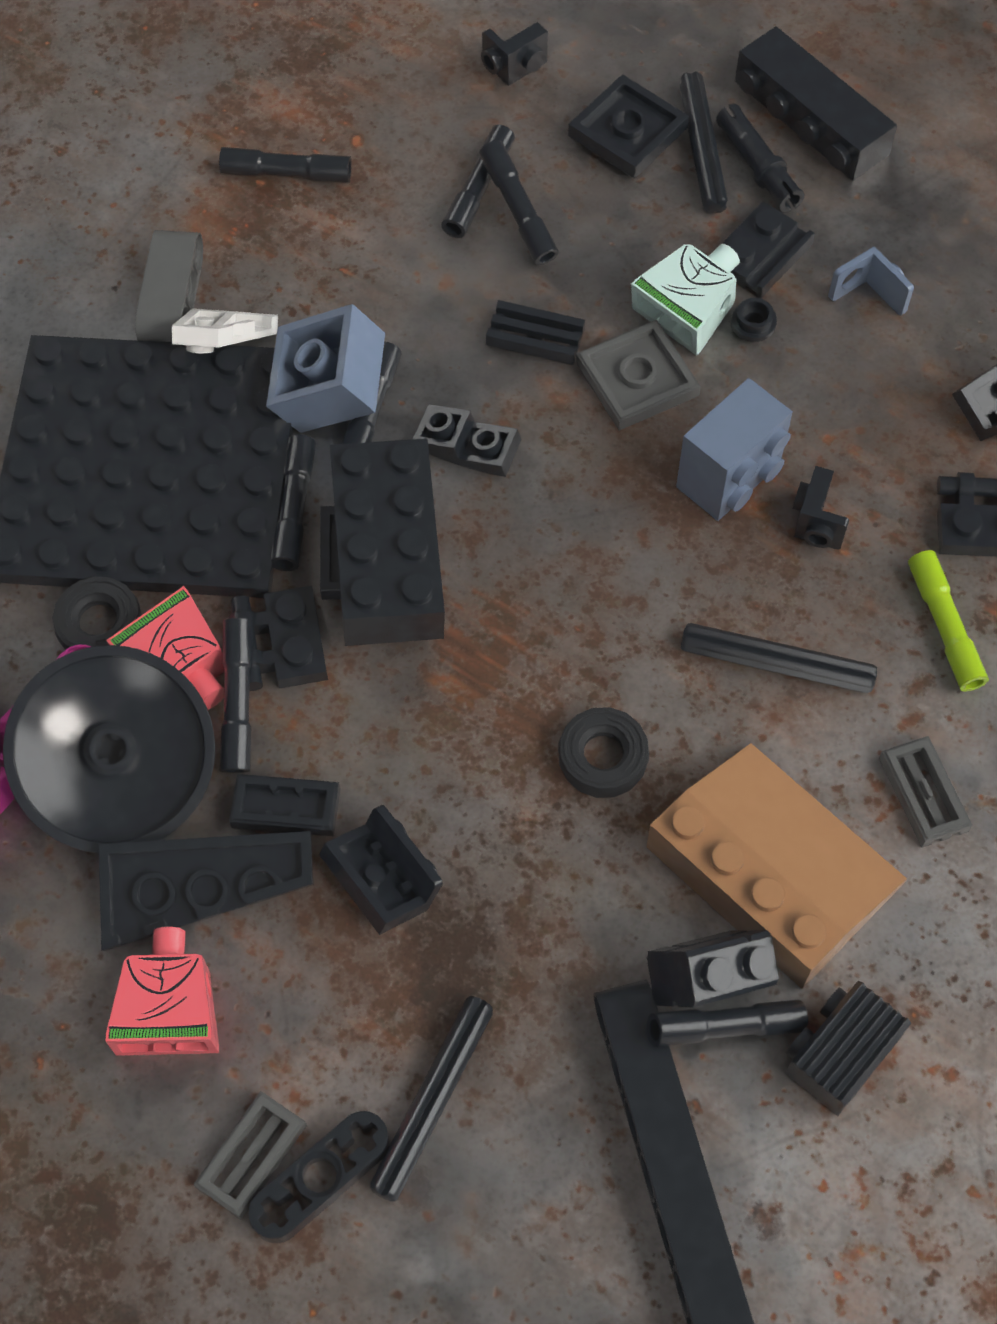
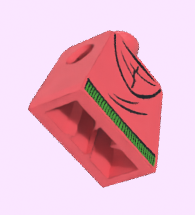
(182, 638)
(163, 1002)

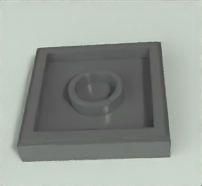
(637, 374)

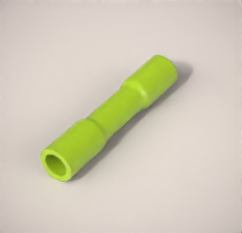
(958, 646)

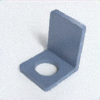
(880, 274)

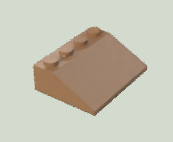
(773, 861)

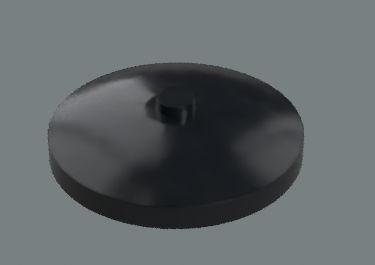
(108, 748)

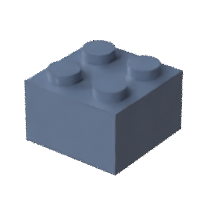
(326, 369)
(734, 449)

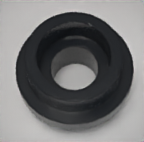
(757, 311)

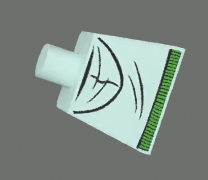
(688, 293)

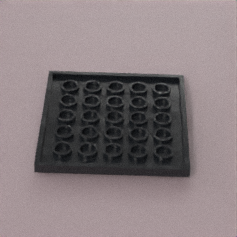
(143, 467)

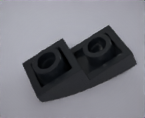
(467, 443)

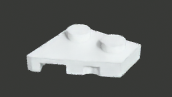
(207, 329)

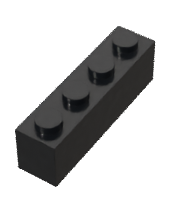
(815, 103)

